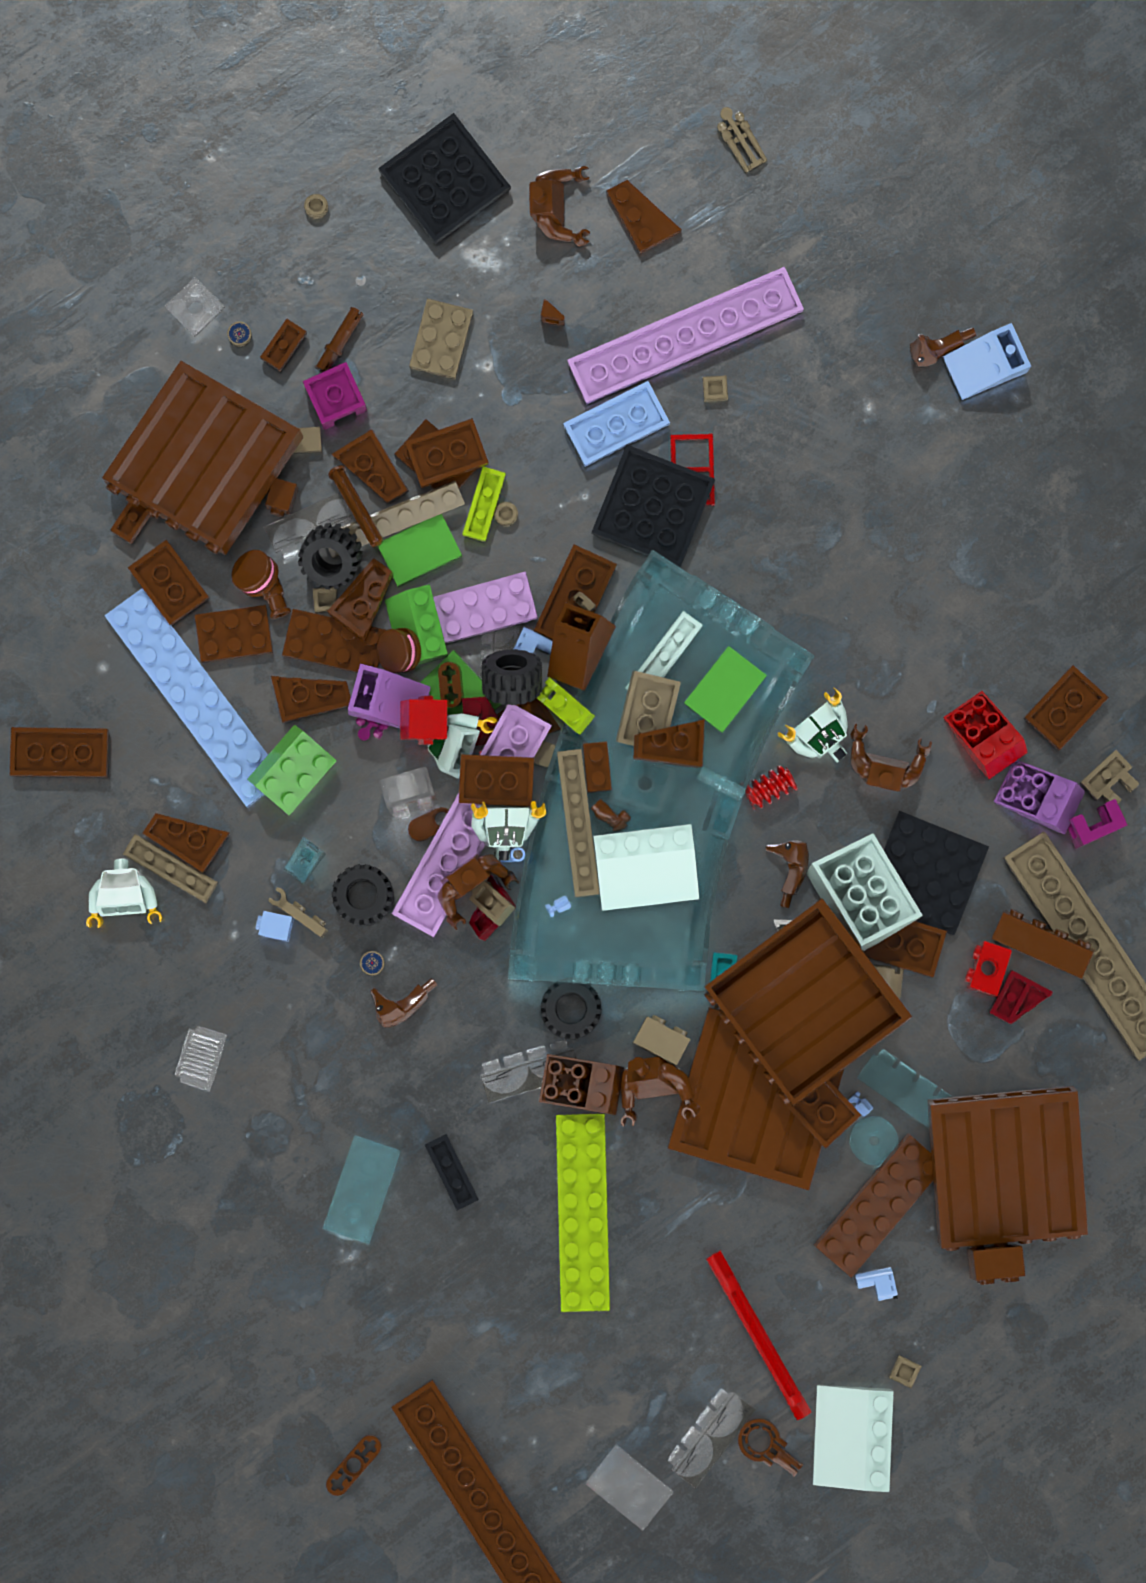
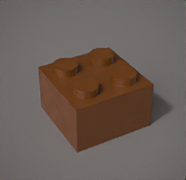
(996, 1263)

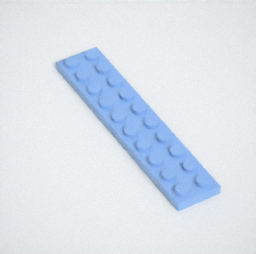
(190, 692)

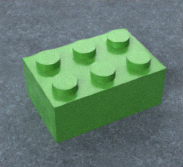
(291, 769)

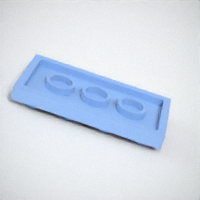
(616, 423)

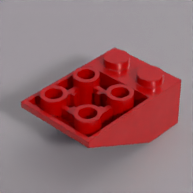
(986, 734)

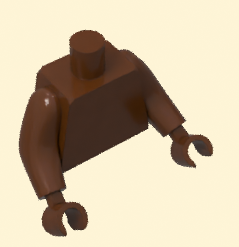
(547, 204)
(885, 771)
(467, 878)
(651, 1079)

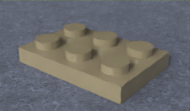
(441, 338)
(647, 705)

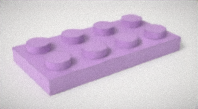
(485, 607)

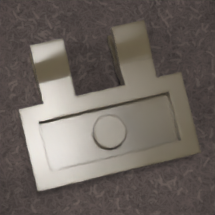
(1106, 775)

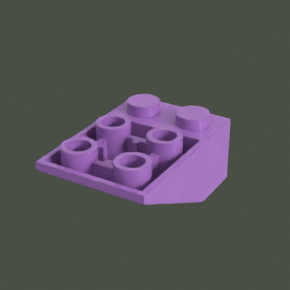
(379, 694)
(1040, 796)

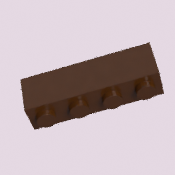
(1043, 943)

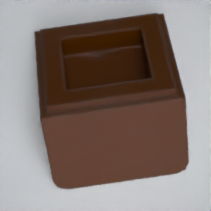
(551, 315)

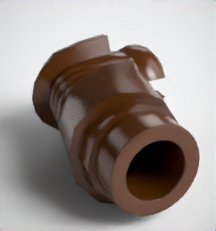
(608, 815)

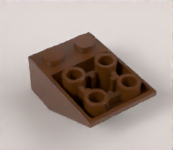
(578, 645)
(581, 1084)

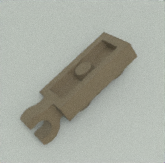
(491, 903)
(297, 911)

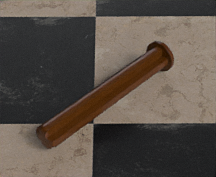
(355, 504)

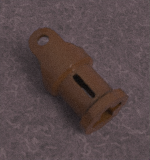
(276, 601)

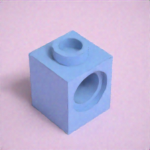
(274, 926)

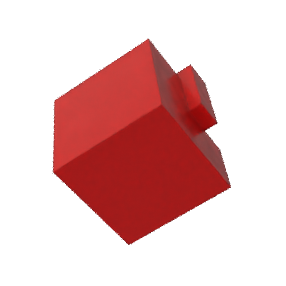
(423, 720)

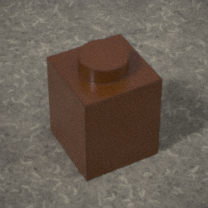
(281, 497)

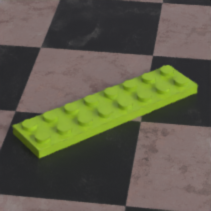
(582, 1212)

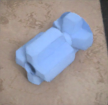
(559, 905)
(863, 1106)

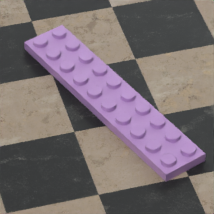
(685, 335)
(455, 841)

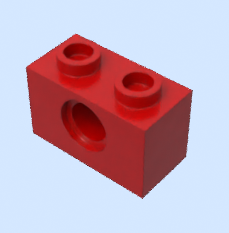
(998, 957)

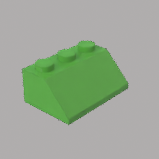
(417, 612)

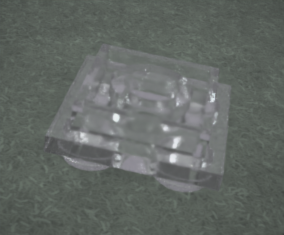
(191, 293)

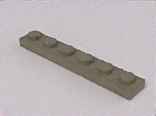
(410, 512)
(578, 823)

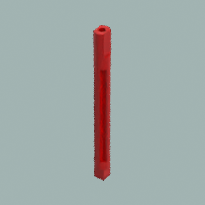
(759, 1336)

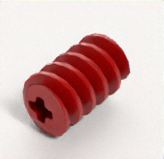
(769, 787)

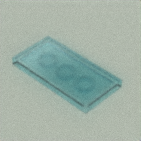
(361, 1189)

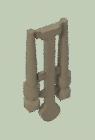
(726, 114)

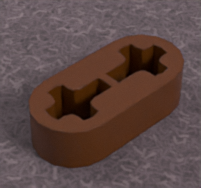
(457, 683)

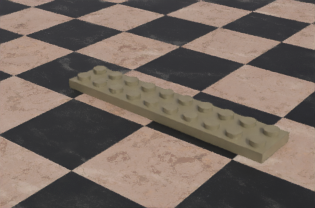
(1068, 908)

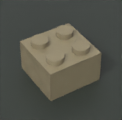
(661, 1040)

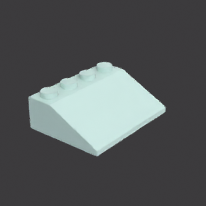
(646, 867)
(864, 891)
(853, 1438)

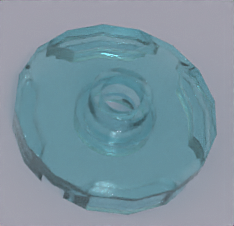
(860, 1140)

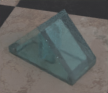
(304, 860)

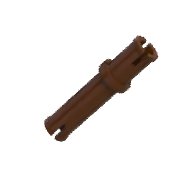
(334, 348)

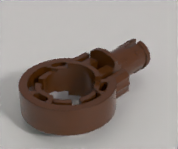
(782, 1457)

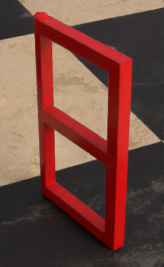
(710, 469)

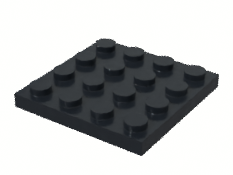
(444, 178)
(653, 505)
(935, 868)

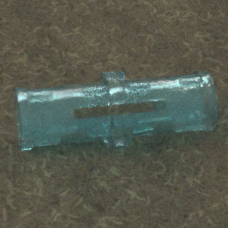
(721, 783)

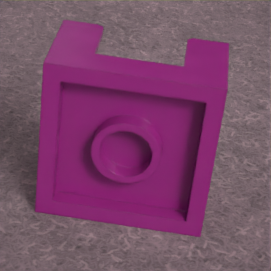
(334, 395)
(1111, 821)

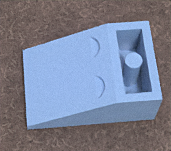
(987, 362)

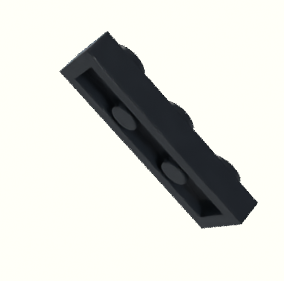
(451, 1172)

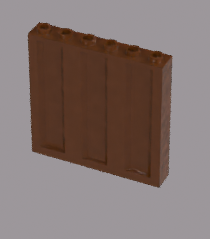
(202, 458)
(807, 1003)
(739, 1113)
(1007, 1167)

